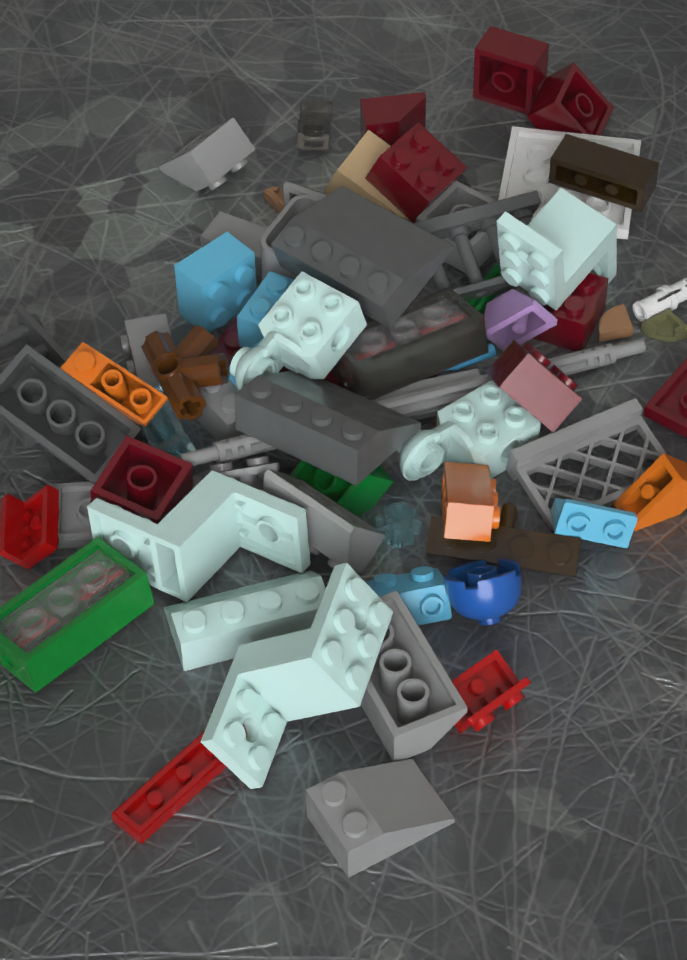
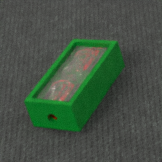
(70, 613)

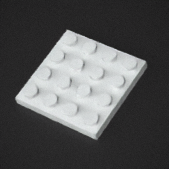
(529, 169)

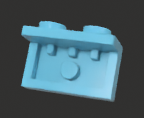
(593, 522)
(420, 590)

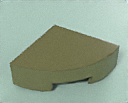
(665, 327)

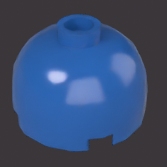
(484, 590)

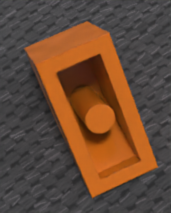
(657, 492)

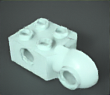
(302, 332)
(470, 431)

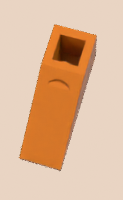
(114, 384)

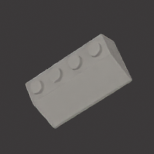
(409, 690)

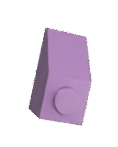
(515, 318)

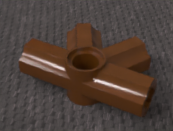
(186, 368)

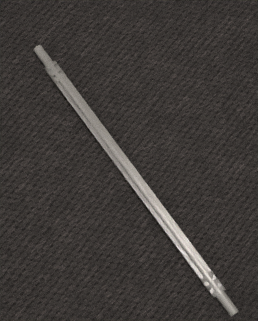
(426, 399)

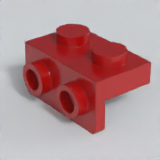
(29, 527)
(485, 689)

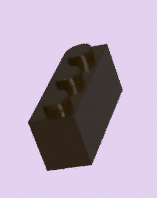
(603, 172)

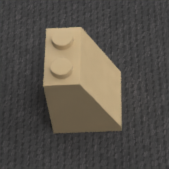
(355, 169)

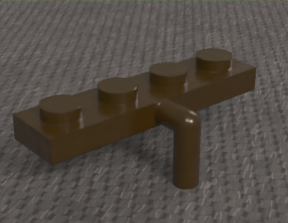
(530, 548)

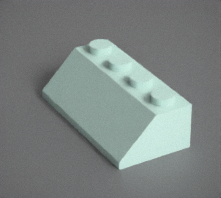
(216, 625)

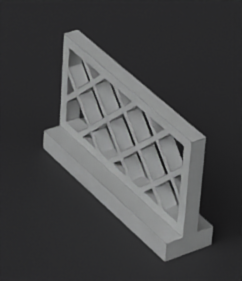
(571, 443)

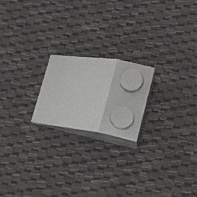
(375, 812)

